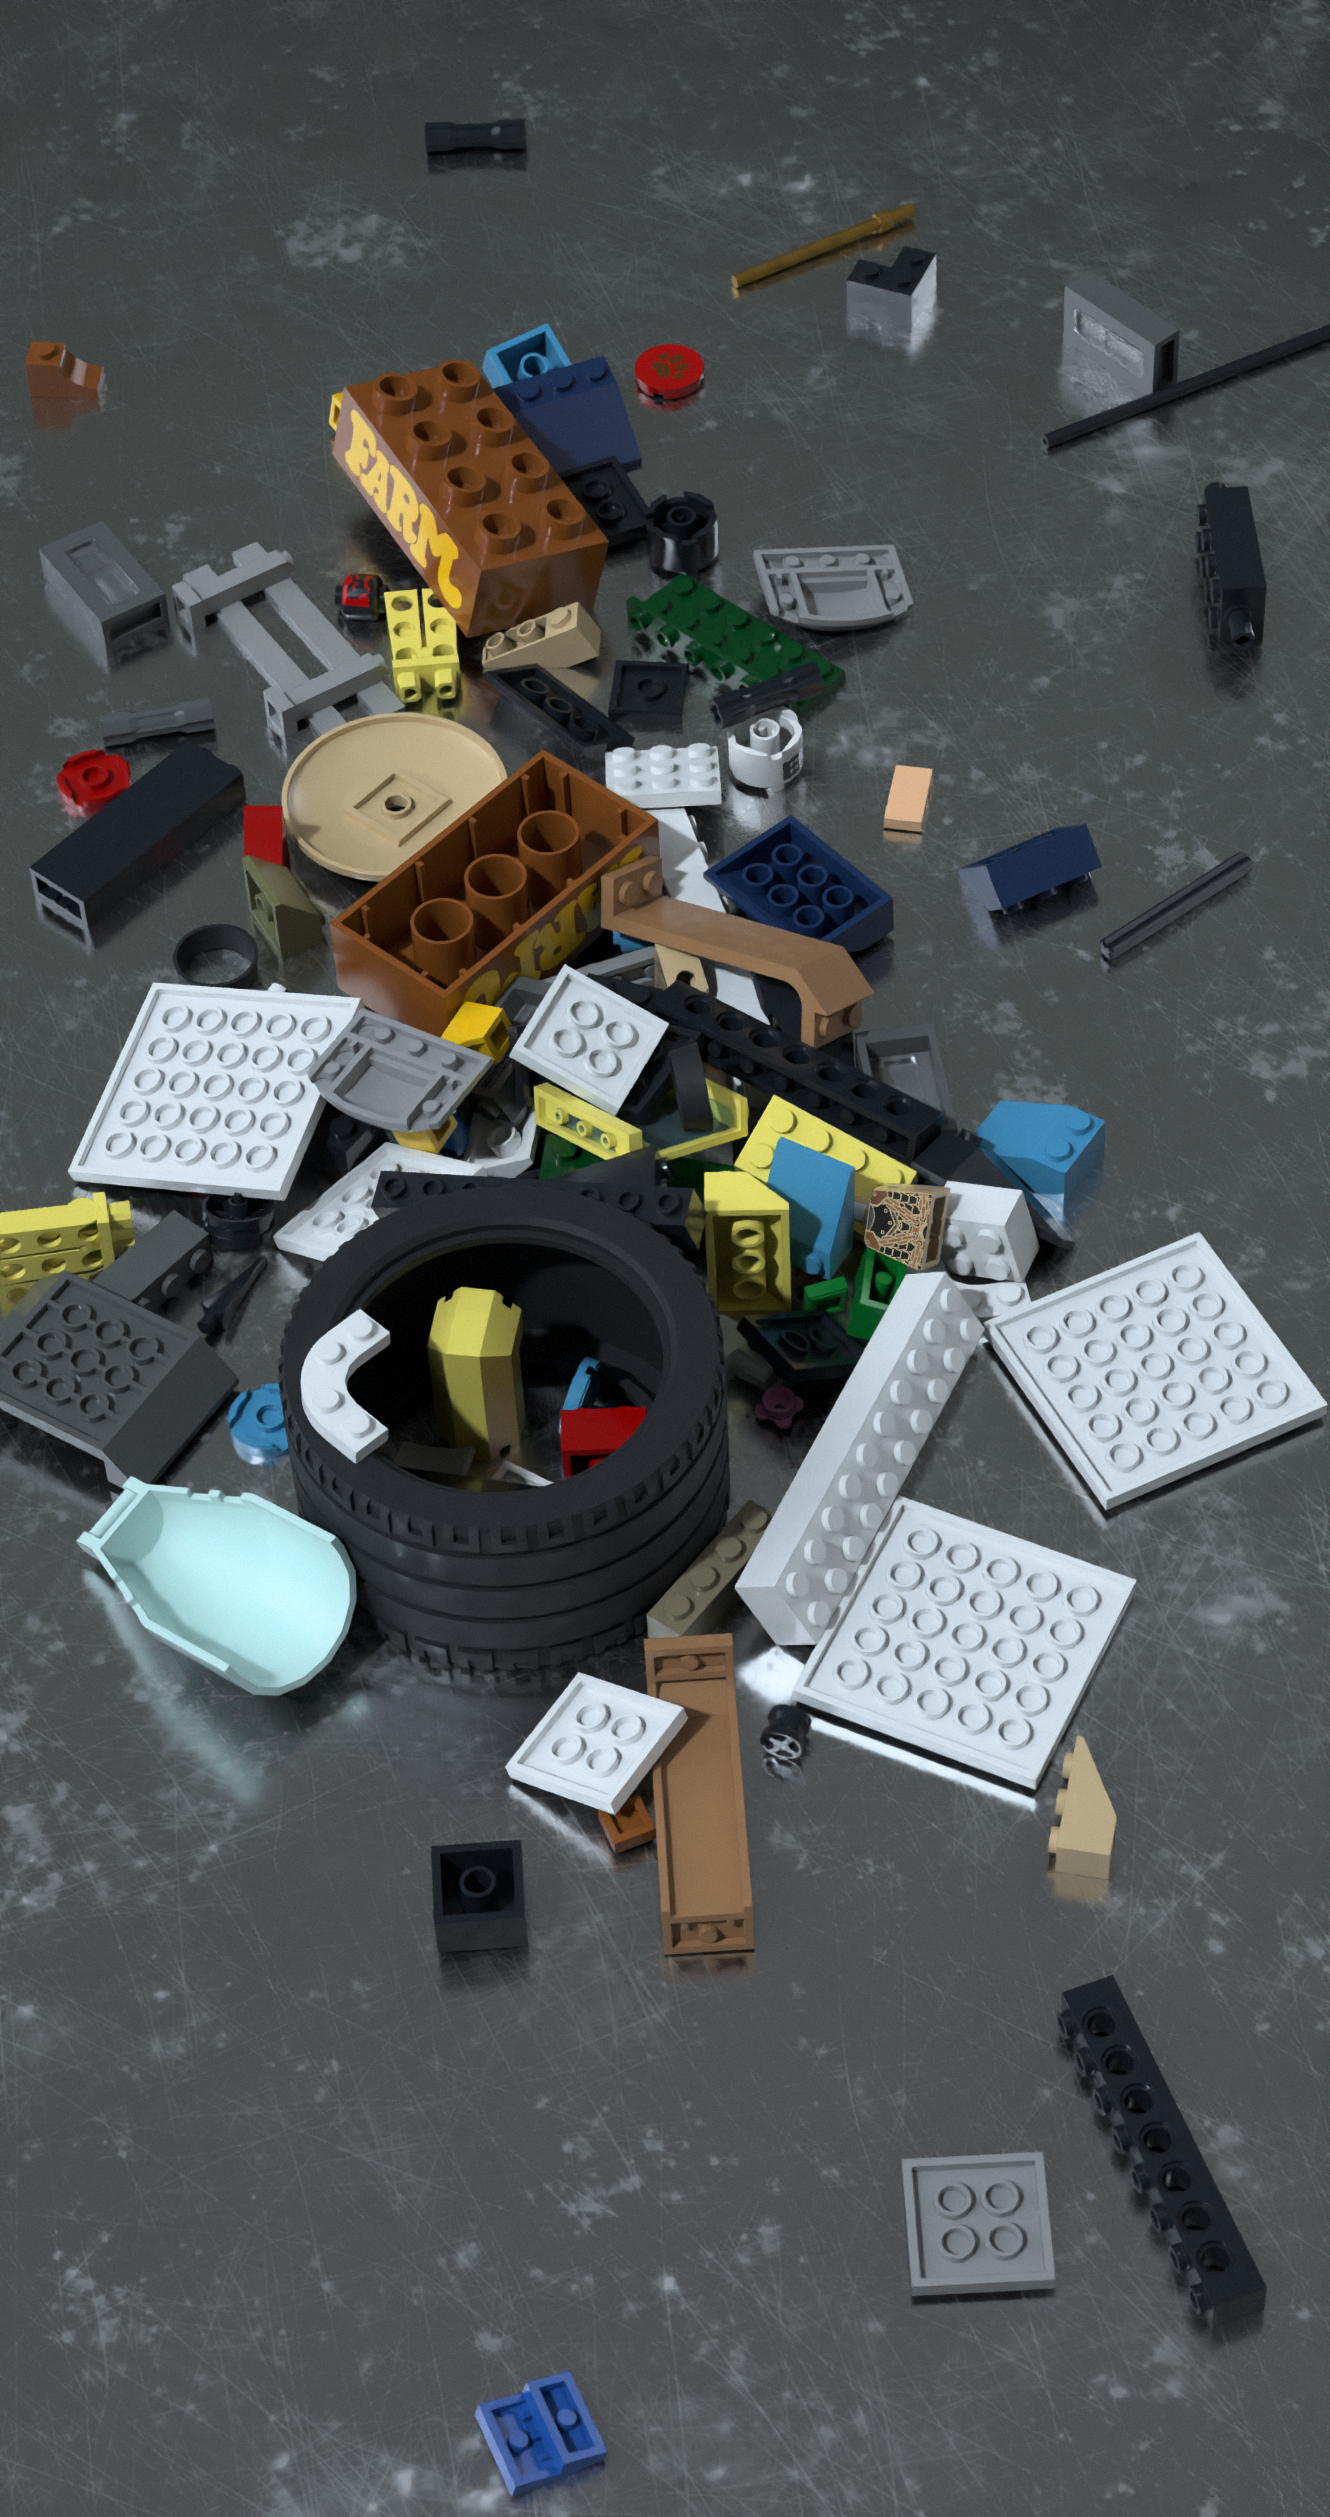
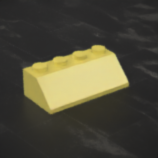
(746, 1245)

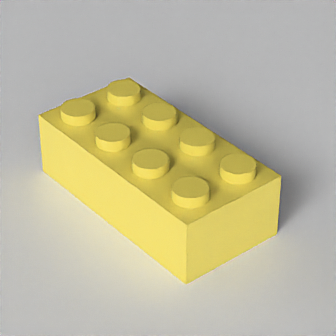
(788, 1121)

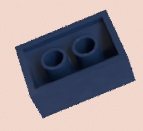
(1033, 868)

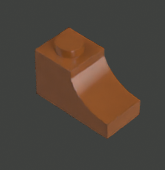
(59, 374)

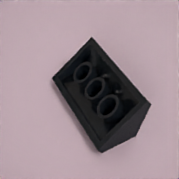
(560, 710)

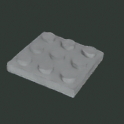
(978, 2224)

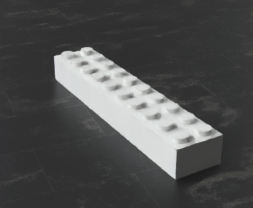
(860, 1460)

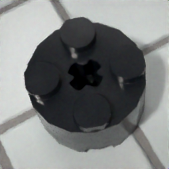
(682, 533)

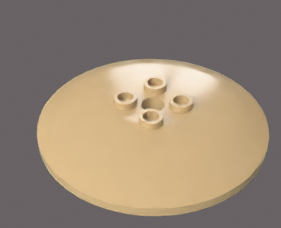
(354, 773)

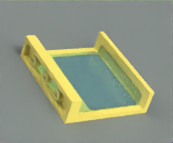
(613, 1137)

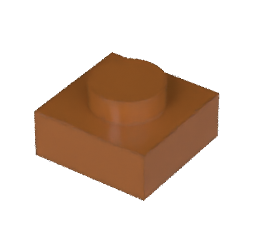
(629, 1826)

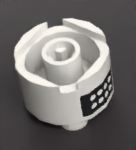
(766, 749)

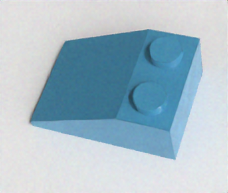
(524, 357)
(1045, 1144)
(819, 1206)

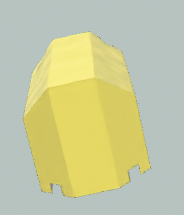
(477, 1371)

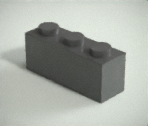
(159, 1263)

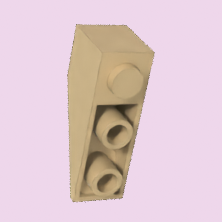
(550, 640)
(1088, 1821)

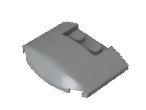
(834, 586)
(396, 1074)

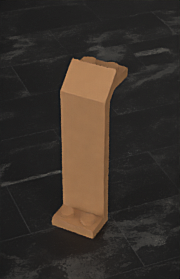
(818, 970)
(700, 1799)

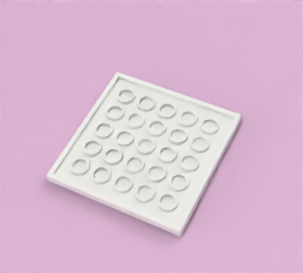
(213, 1092)
(1154, 1370)
(965, 1641)

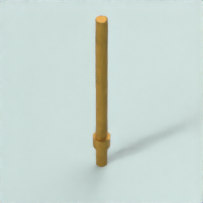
(880, 222)

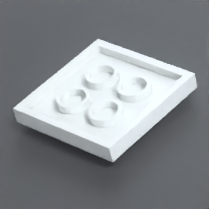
(665, 775)
(589, 1040)
(596, 1743)

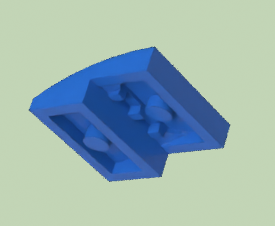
(540, 2433)

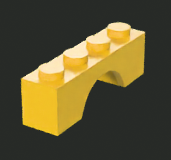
(476, 1028)

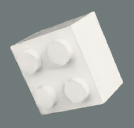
(988, 1232)

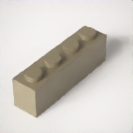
(706, 1588)

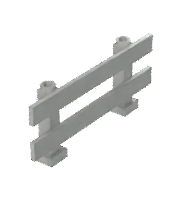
(293, 693)

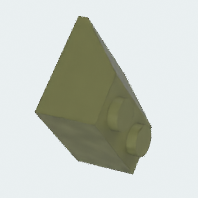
(282, 907)

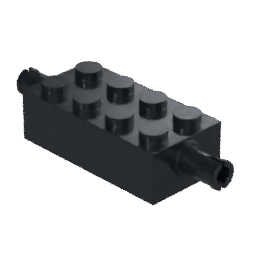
(1231, 565)

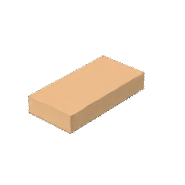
(908, 798)

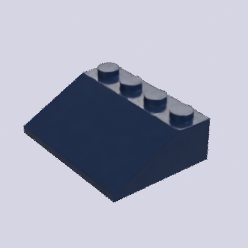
(573, 415)
(804, 887)

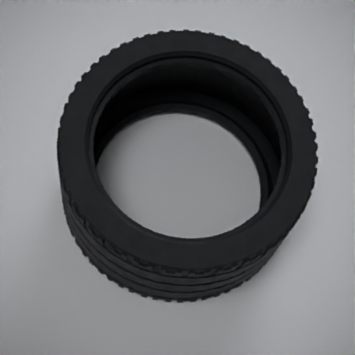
(545, 1566)

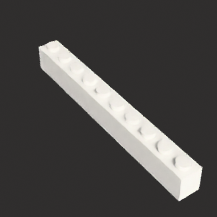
(682, 873)

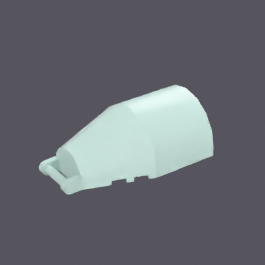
(229, 1581)

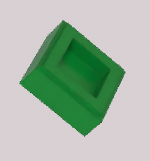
(827, 1295)

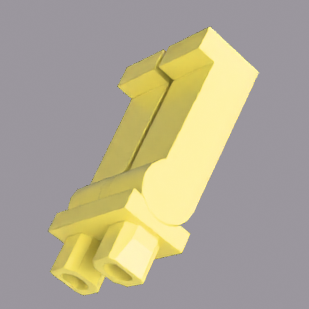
(418, 666)
(63, 1238)

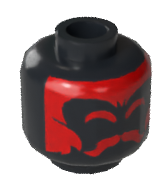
(361, 597)

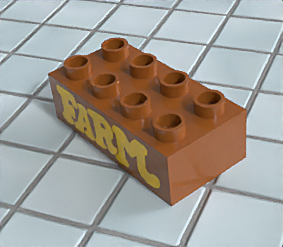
(468, 497)
(491, 897)

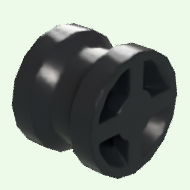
(785, 1731)

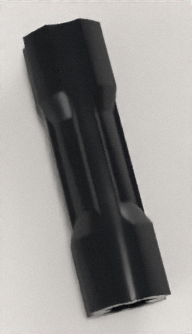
(452, 136)
(767, 695)

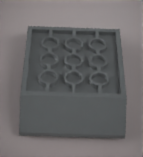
(108, 1376)

